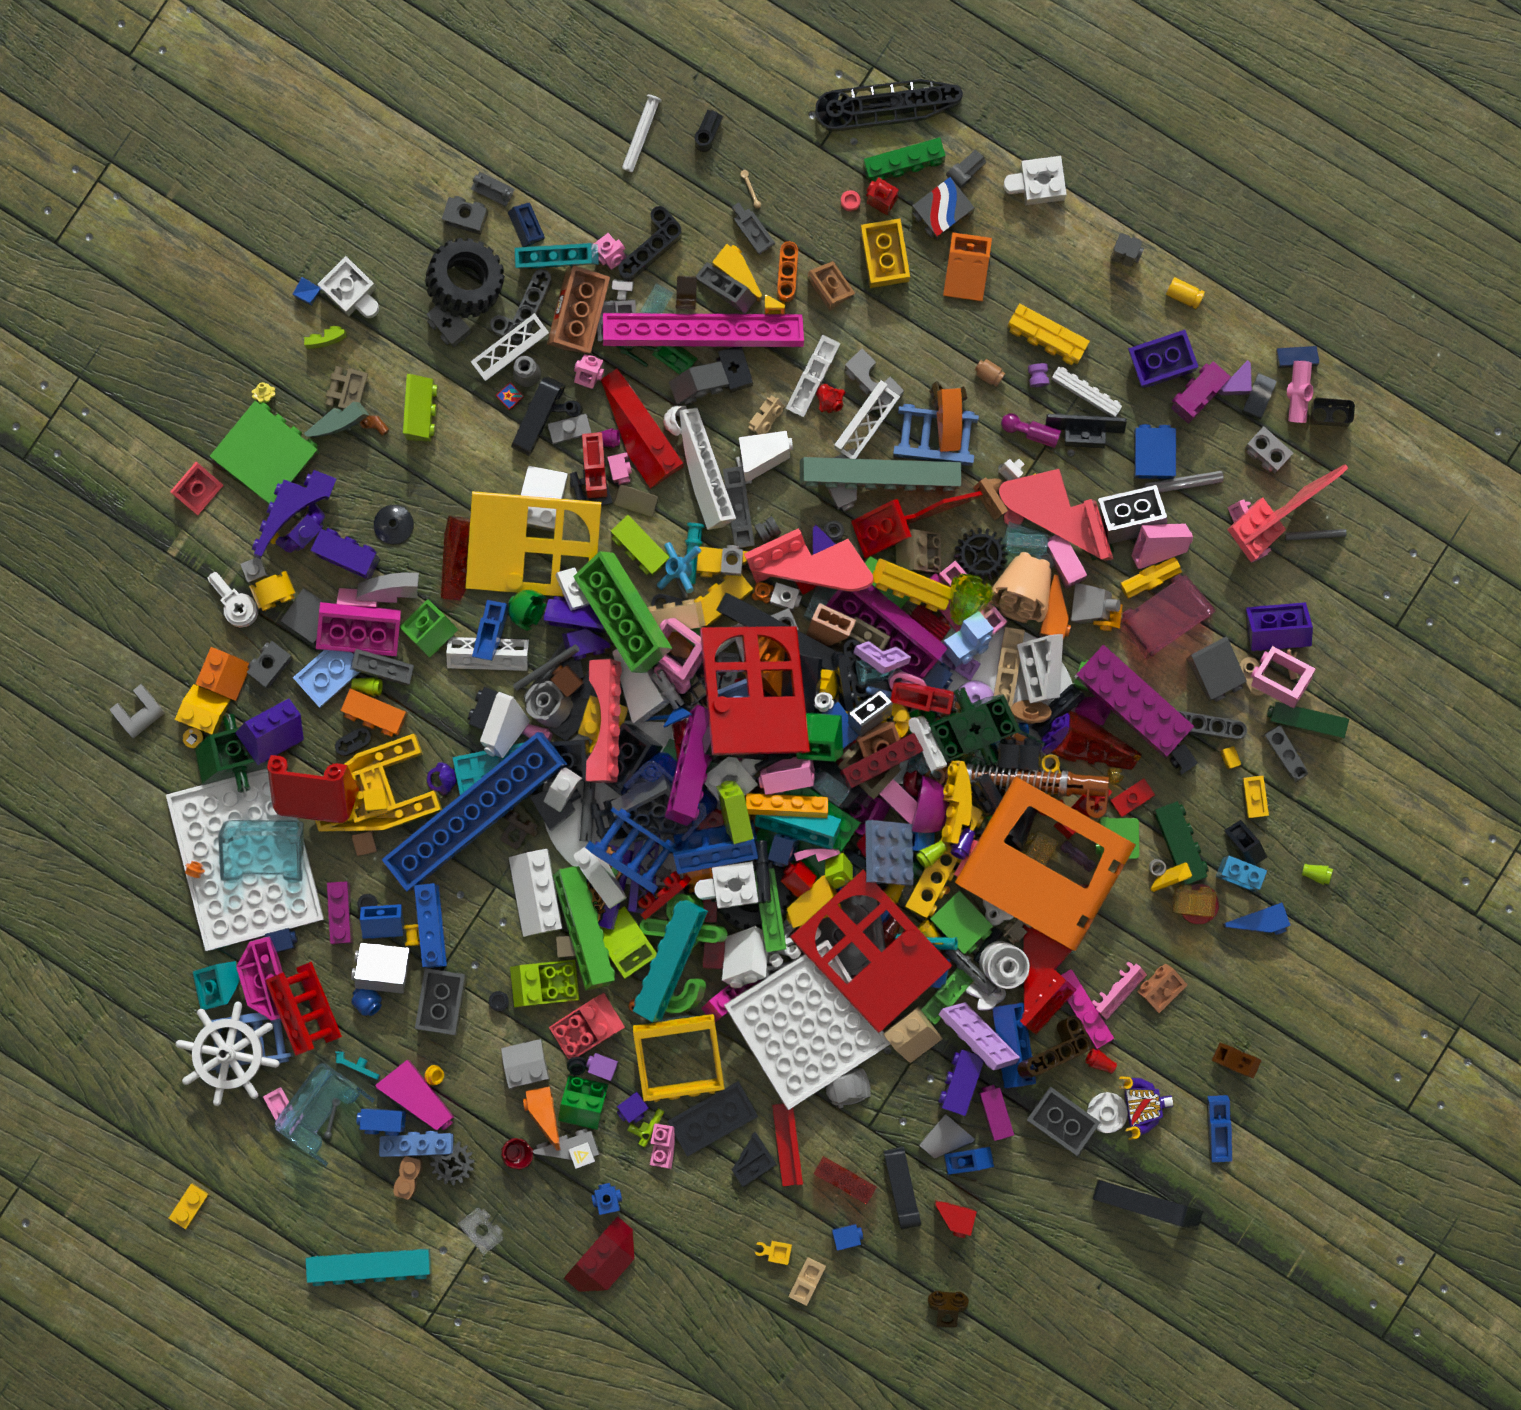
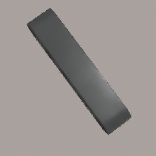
(1207, 721)

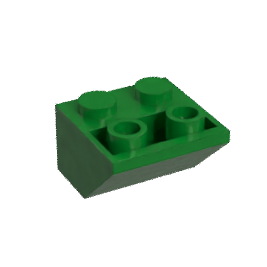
(824, 737)
(582, 1102)

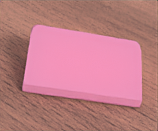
(348, 597)

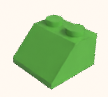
(428, 628)

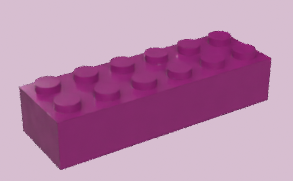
(887, 617)
(1134, 701)

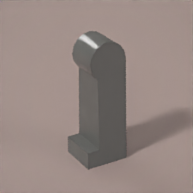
(1285, 753)

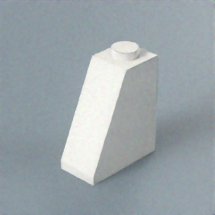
(763, 452)
(503, 725)

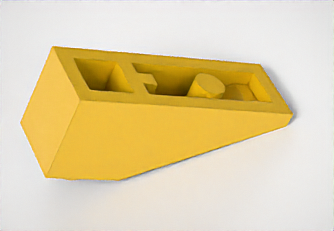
(733, 264)
(710, 561)

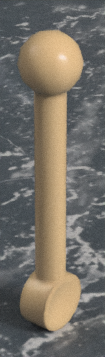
(744, 174)

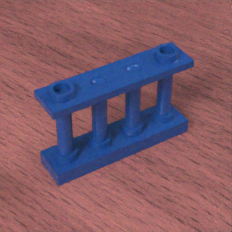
(711, 849)
(615, 860)
(430, 925)

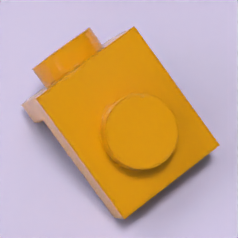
(1113, 622)

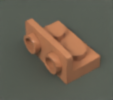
(1162, 987)

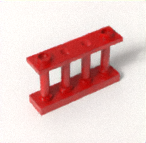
(289, 1012)

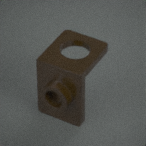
(686, 292)

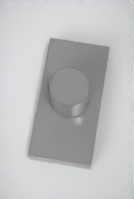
(569, 428)

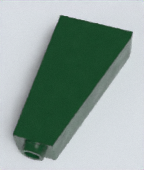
(1308, 721)

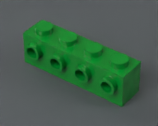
(905, 160)

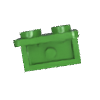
(1124, 827)

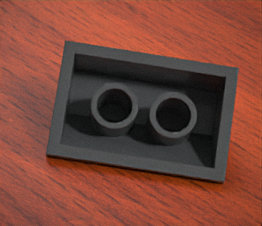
(1128, 511)

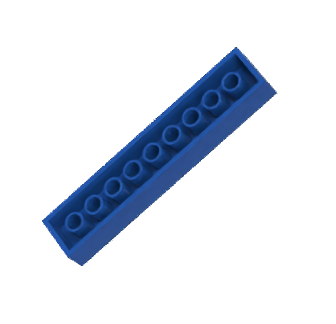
(474, 811)

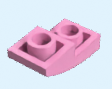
(663, 1149)

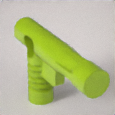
(646, 1128)

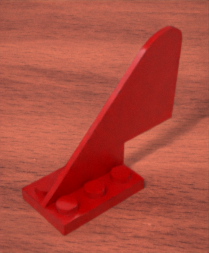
(889, 526)
(1044, 987)

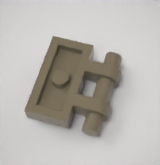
(352, 390)

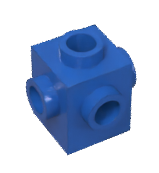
(603, 1206)

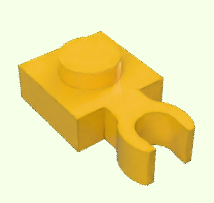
(778, 1252)

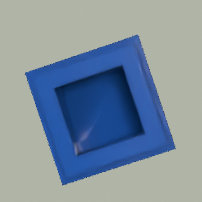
(306, 291)

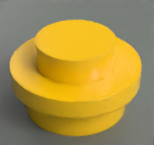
(434, 1075)

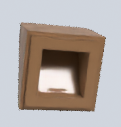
(364, 843)

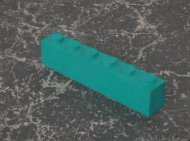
(670, 960)
(368, 1265)

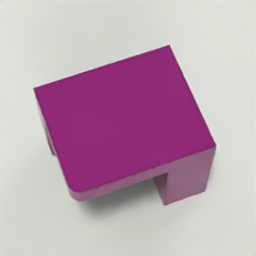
(1093, 709)

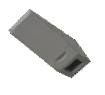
(581, 1137)

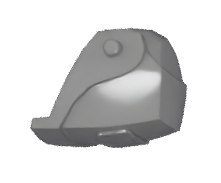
(849, 1088)

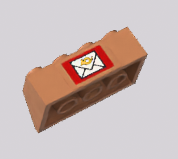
(578, 310)

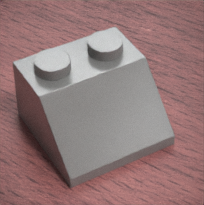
(524, 1063)

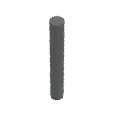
(1315, 534)

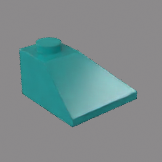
(216, 984)

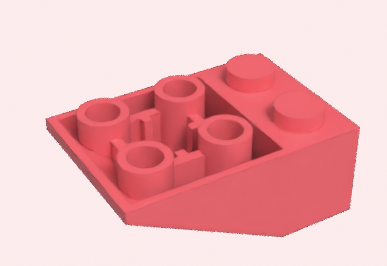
(587, 1026)

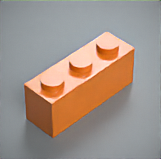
(373, 713)

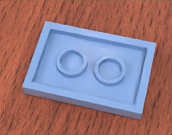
(326, 675)

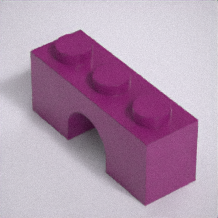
(339, 912)

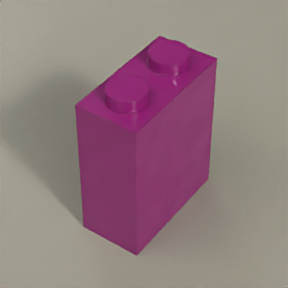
(995, 1112)

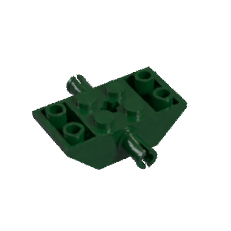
(958, 737)
(220, 762)

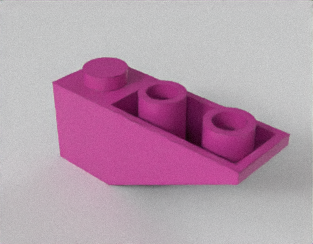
(716, 1004)

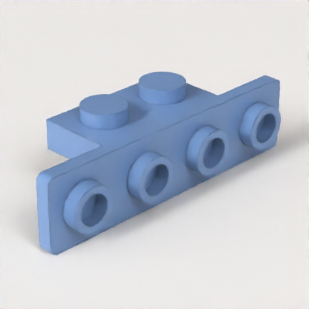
(416, 1145)

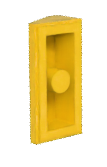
(1172, 877)

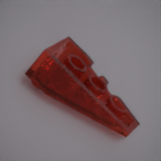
(455, 557)

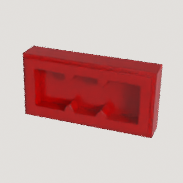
(1132, 797)

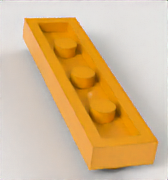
(787, 805)

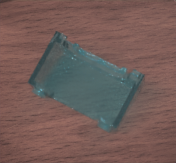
(261, 848)

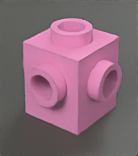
(610, 251)
(588, 371)

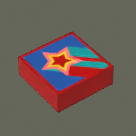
(510, 396)

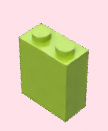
(734, 812)

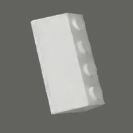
(535, 892)

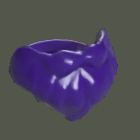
(447, 778)

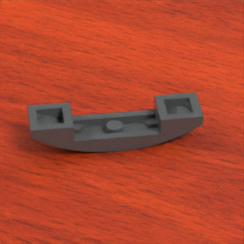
(737, 495)

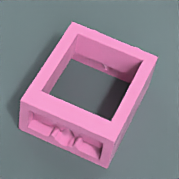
(695, 658)
(1276, 690)
(787, 775)

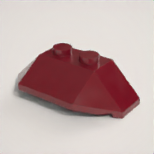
(604, 1259)

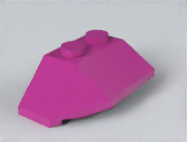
(255, 966)

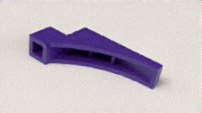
(289, 501)

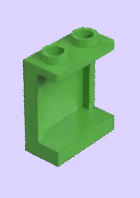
(962, 920)

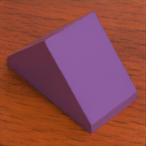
(1239, 383)

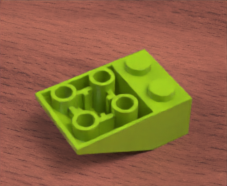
(627, 944)
(544, 983)

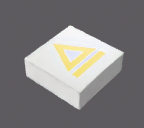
(581, 1155)

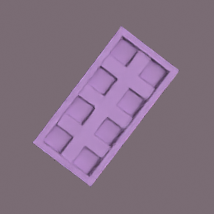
(979, 1036)

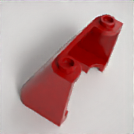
(312, 796)

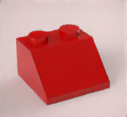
(957, 1218)

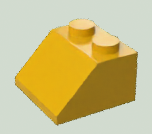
(202, 710)

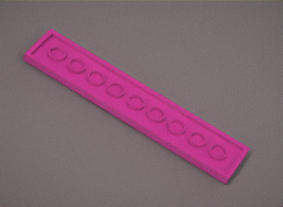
(703, 330)

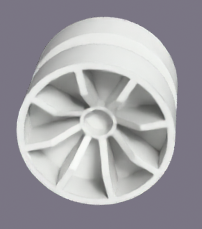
(1004, 964)

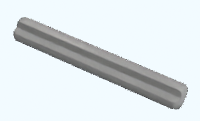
(1187, 482)

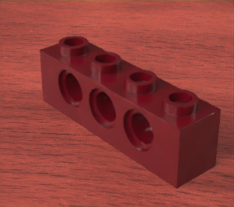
(881, 761)

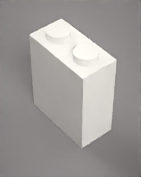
(744, 957)

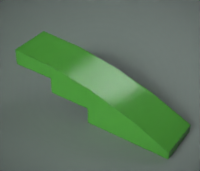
(946, 995)

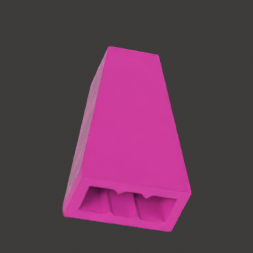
(412, 1092)

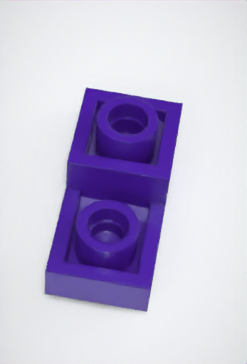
(1059, 730)

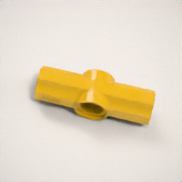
(1151, 577)

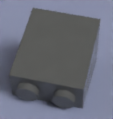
(1217, 670)

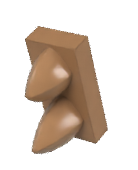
(990, 498)

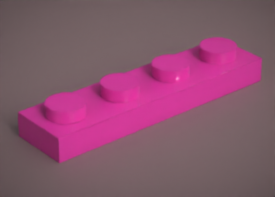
(1086, 1011)

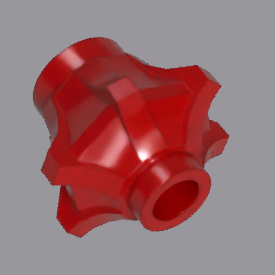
(830, 398)

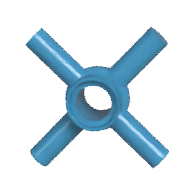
(678, 567)

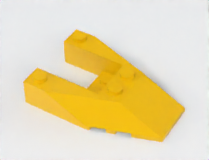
(369, 774)

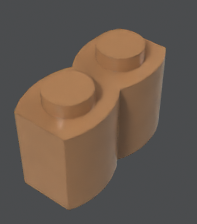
(407, 1182)

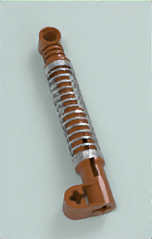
(1061, 783)

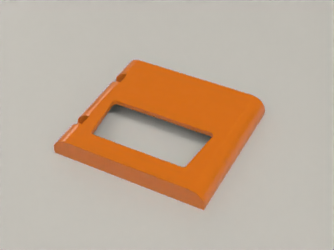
(1030, 888)

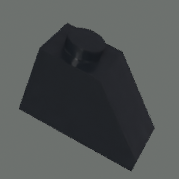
(1245, 843)

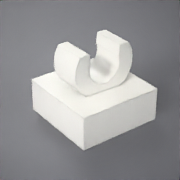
(622, 287)
(1011, 470)

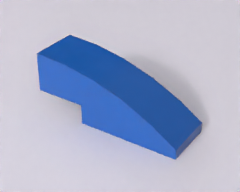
(490, 630)
(1219, 1128)

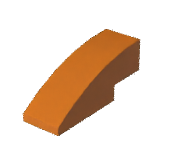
(949, 419)

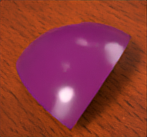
(931, 808)

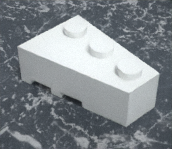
(1042, 667)

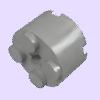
(548, 704)

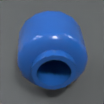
(366, 1001)

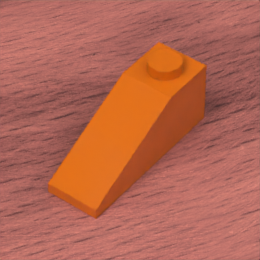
(1056, 618)
(542, 1111)

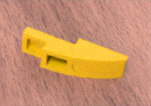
(959, 794)

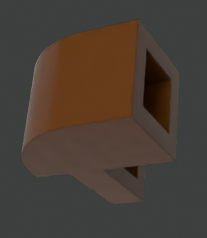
(1236, 1060)

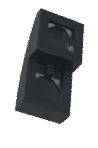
(1259, 396)

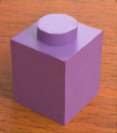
(602, 1066)

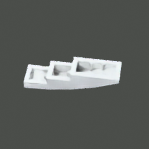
(813, 375)

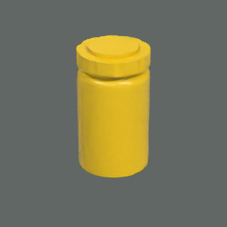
(1185, 293)

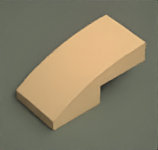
(807, 1281)

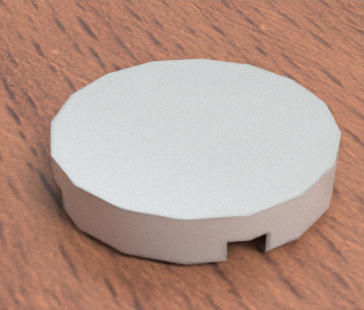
(1109, 1110)

